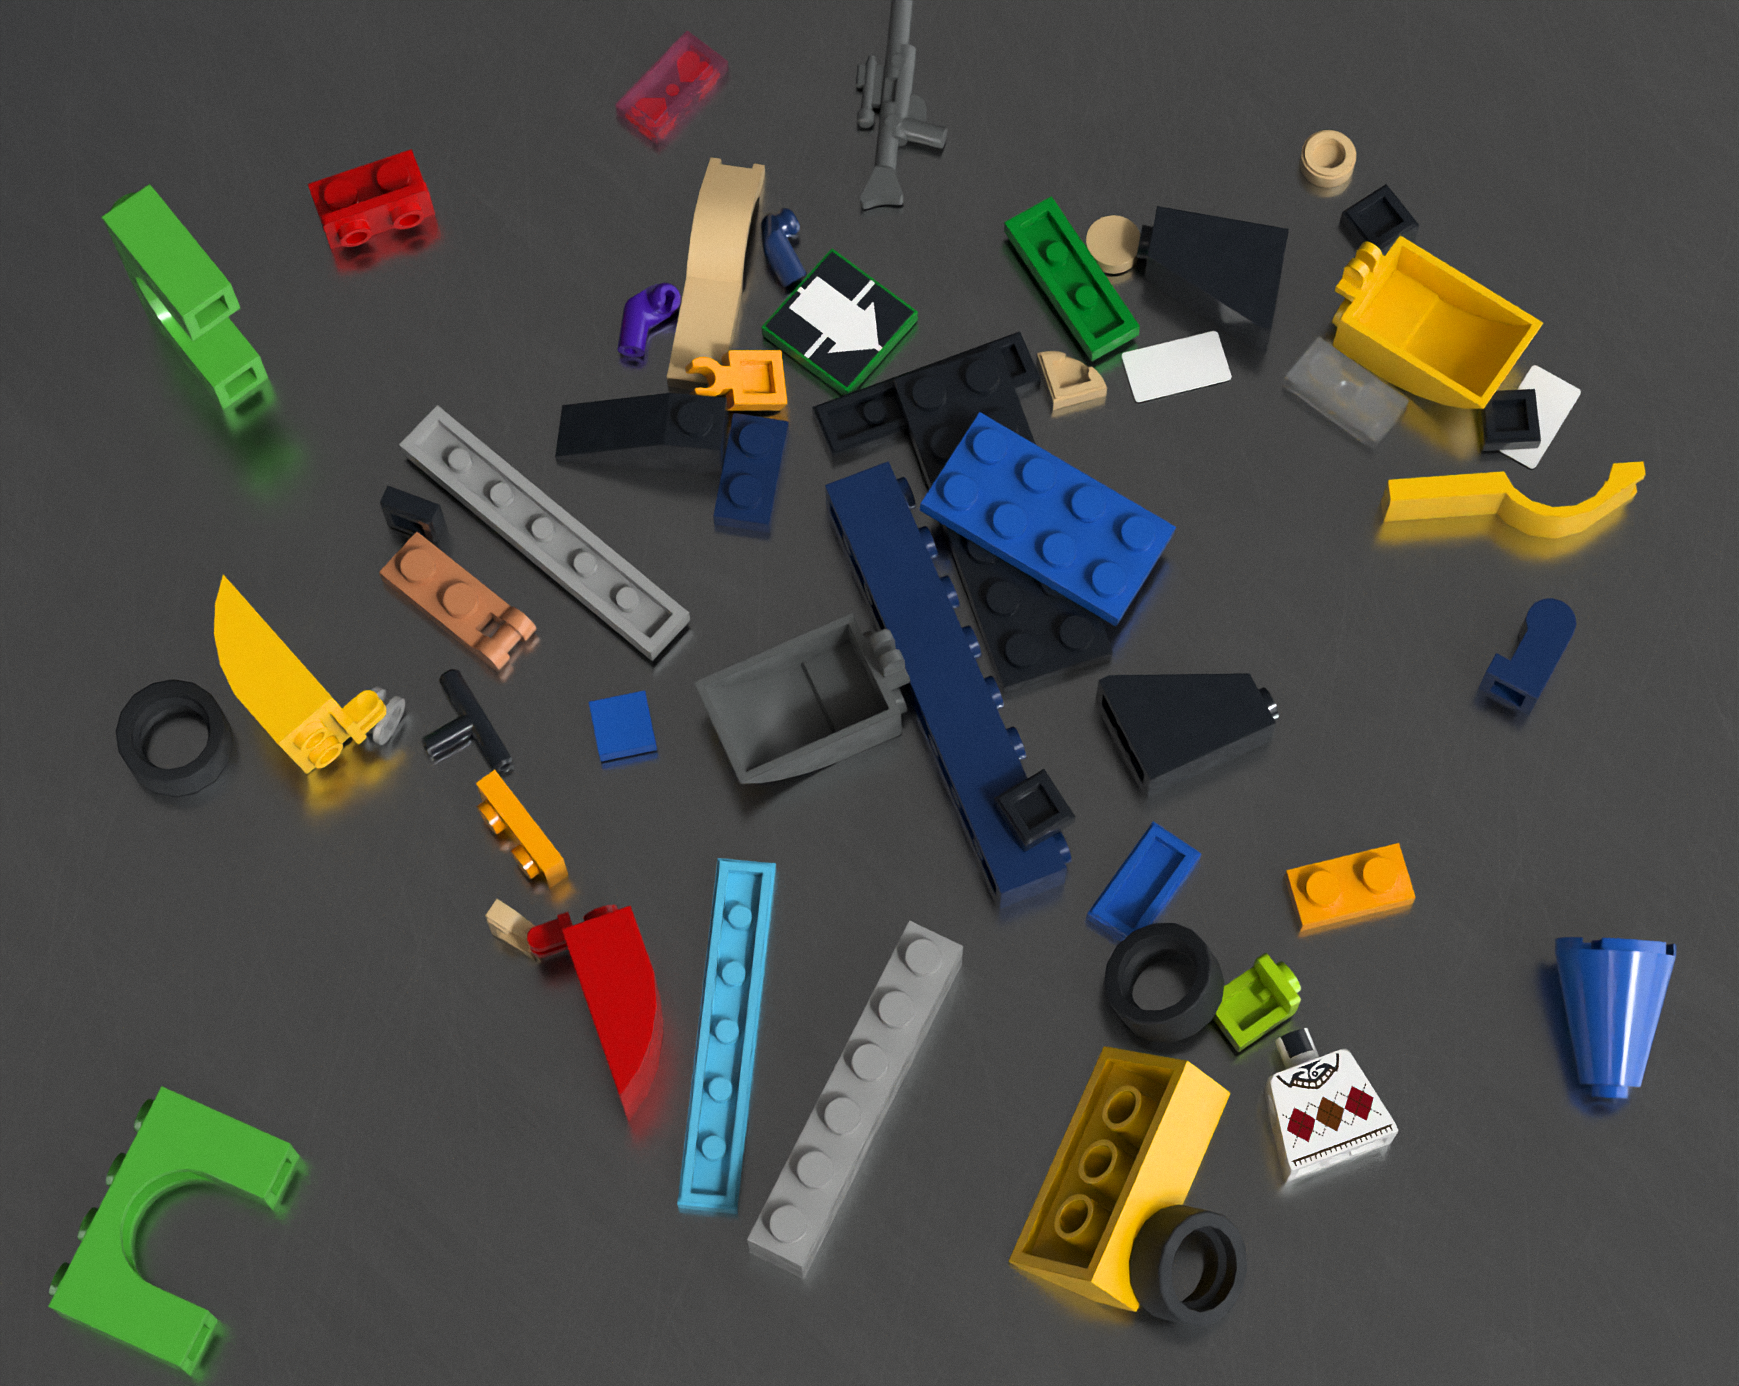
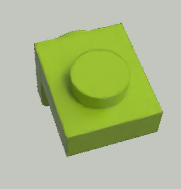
(1257, 1002)

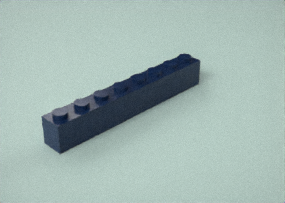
(945, 683)

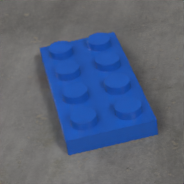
(1047, 518)

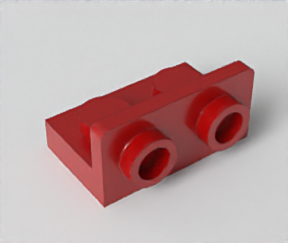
(371, 200)

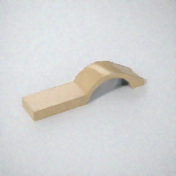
(714, 269)

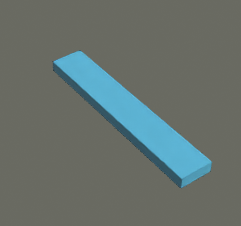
(727, 1036)

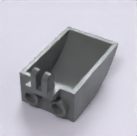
(807, 701)

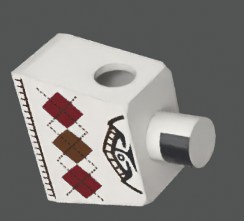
(1322, 1108)

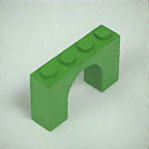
(184, 294)
(172, 1146)

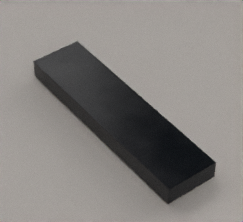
(874, 415)

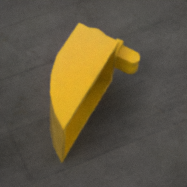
(1428, 325)
(282, 690)

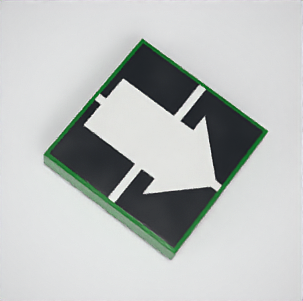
(839, 323)

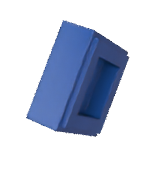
(622, 726)

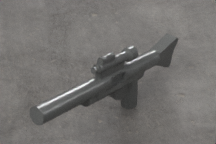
(901, 112)

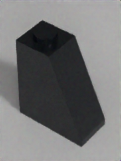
(1217, 269)
(1184, 722)

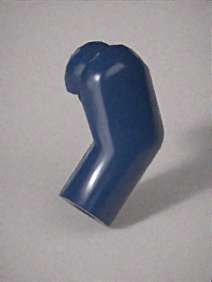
(777, 248)

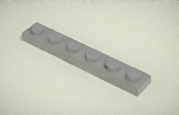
(545, 533)

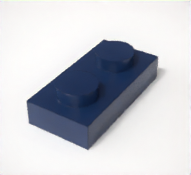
(751, 472)

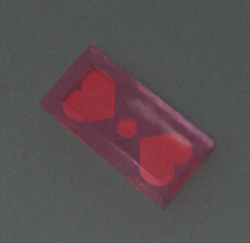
(672, 87)

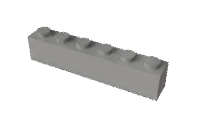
(855, 1100)

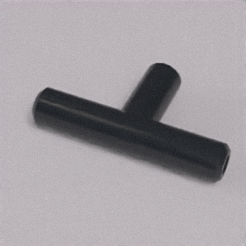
(471, 722)

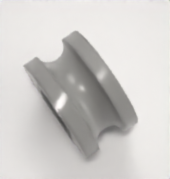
(385, 728)

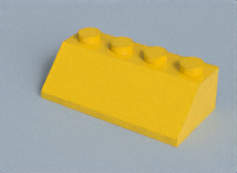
(1118, 1164)

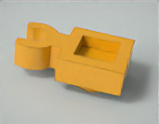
(747, 377)

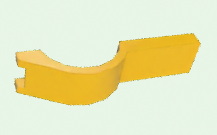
(1496, 495)

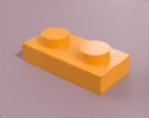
(533, 849)
(1349, 886)

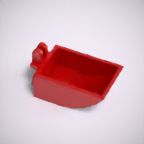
(617, 989)

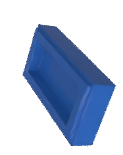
(1144, 883)

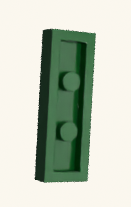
(1071, 278)

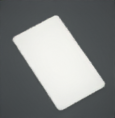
(1176, 366)
(1554, 403)

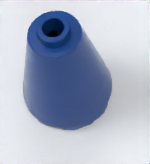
(1613, 1007)

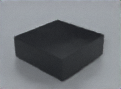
(1379, 219)
(1510, 421)
(413, 514)
(1034, 810)

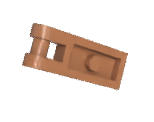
(456, 600)

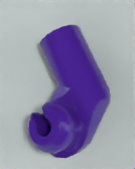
(643, 313)

